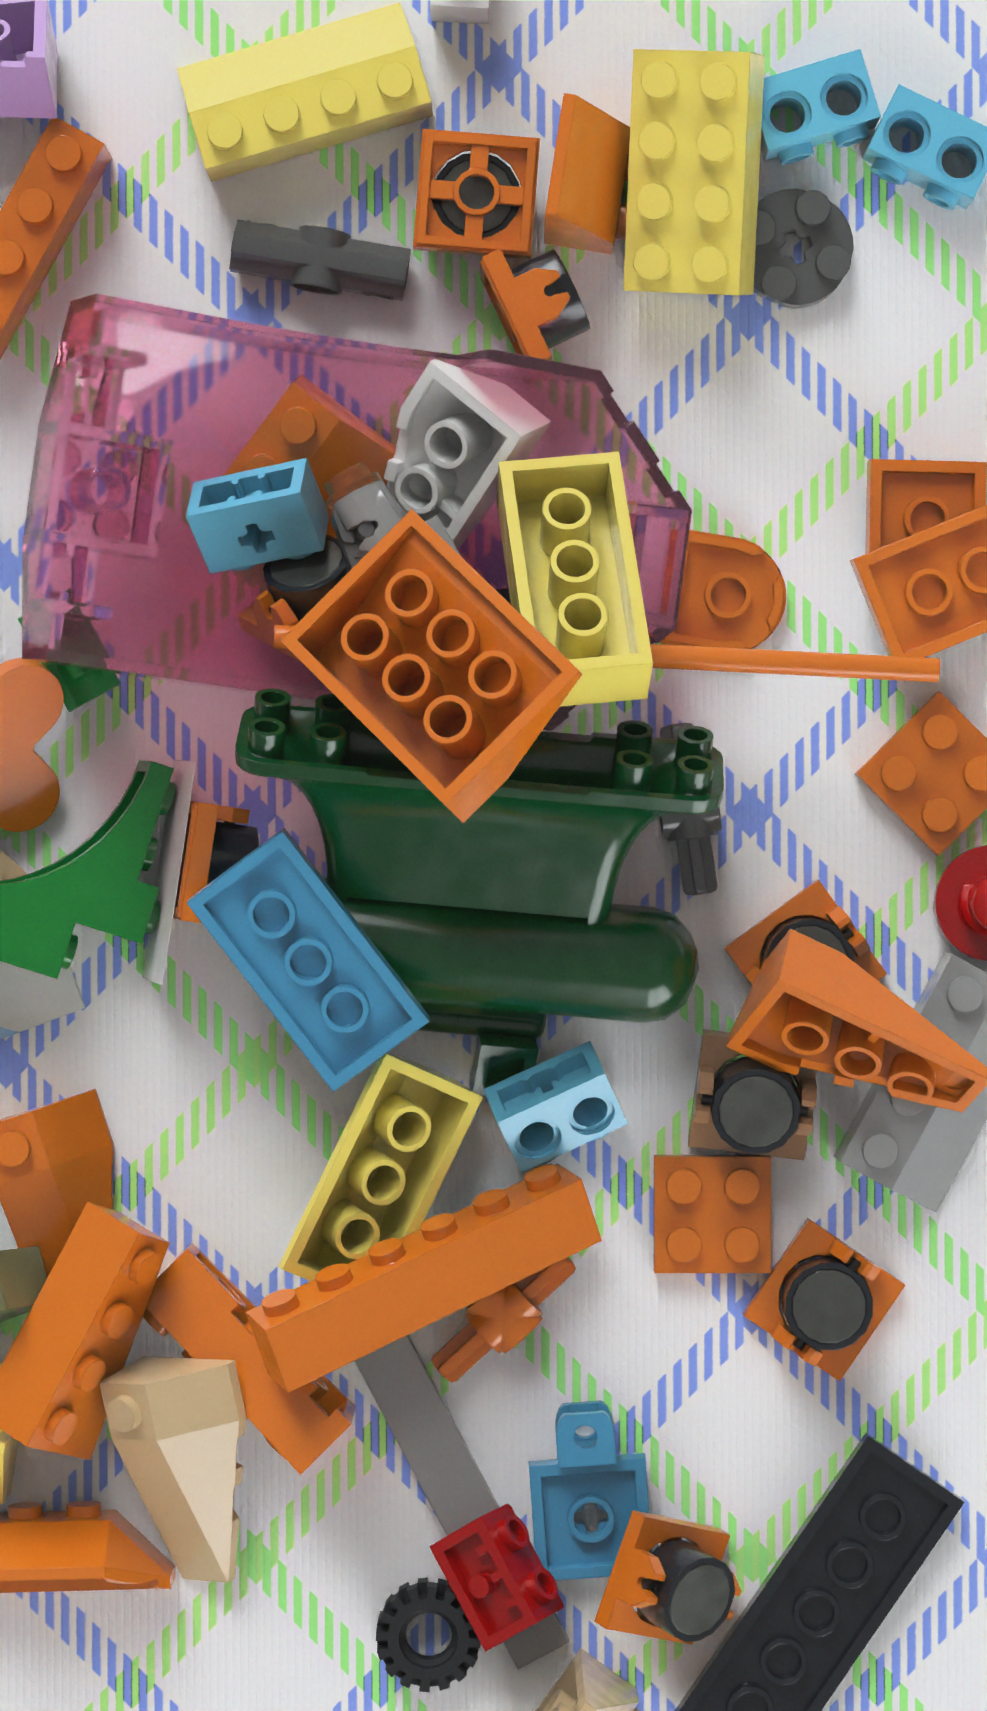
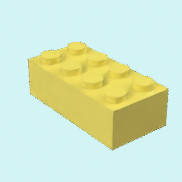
(693, 171)
(577, 569)

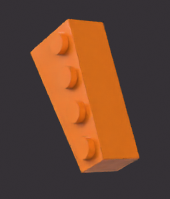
(211, 1322)
(79, 1333)

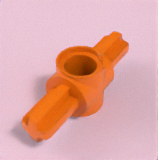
(500, 1320)

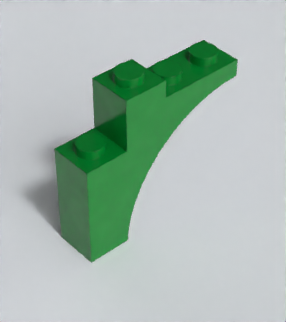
(91, 884)

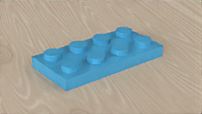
(308, 959)

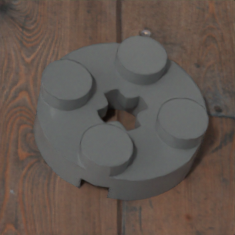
(826, 261)

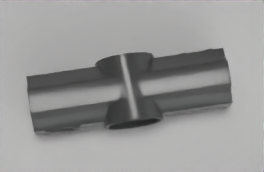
(319, 260)

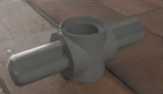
(692, 839)

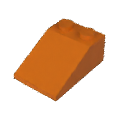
(587, 179)
(315, 428)

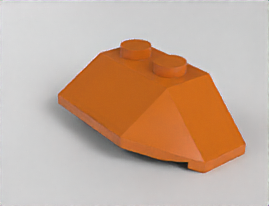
(77, 1551)

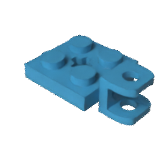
(583, 1474)

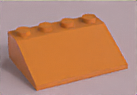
(434, 664)

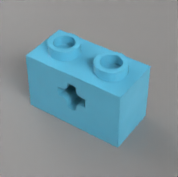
(258, 516)

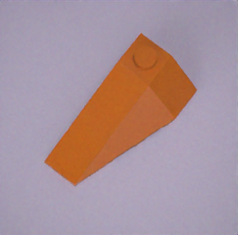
(835, 1018)
(52, 1167)

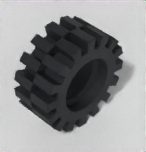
(402, 1659)

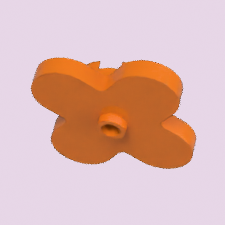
(28, 709)

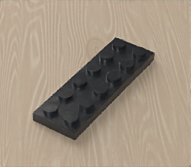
(828, 1587)

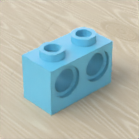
(806, 92)
(938, 133)
(555, 1106)

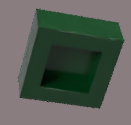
(500, 1058)

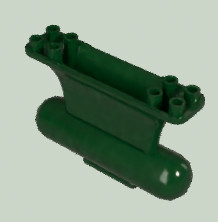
(516, 902)

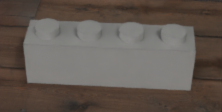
(915, 1144)

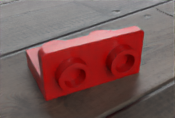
(497, 1576)

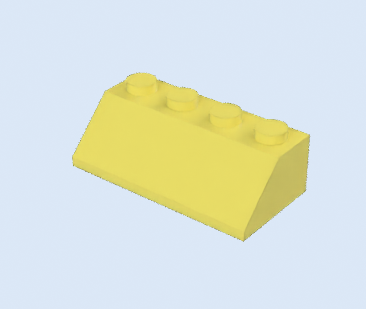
(305, 92)
(383, 1165)

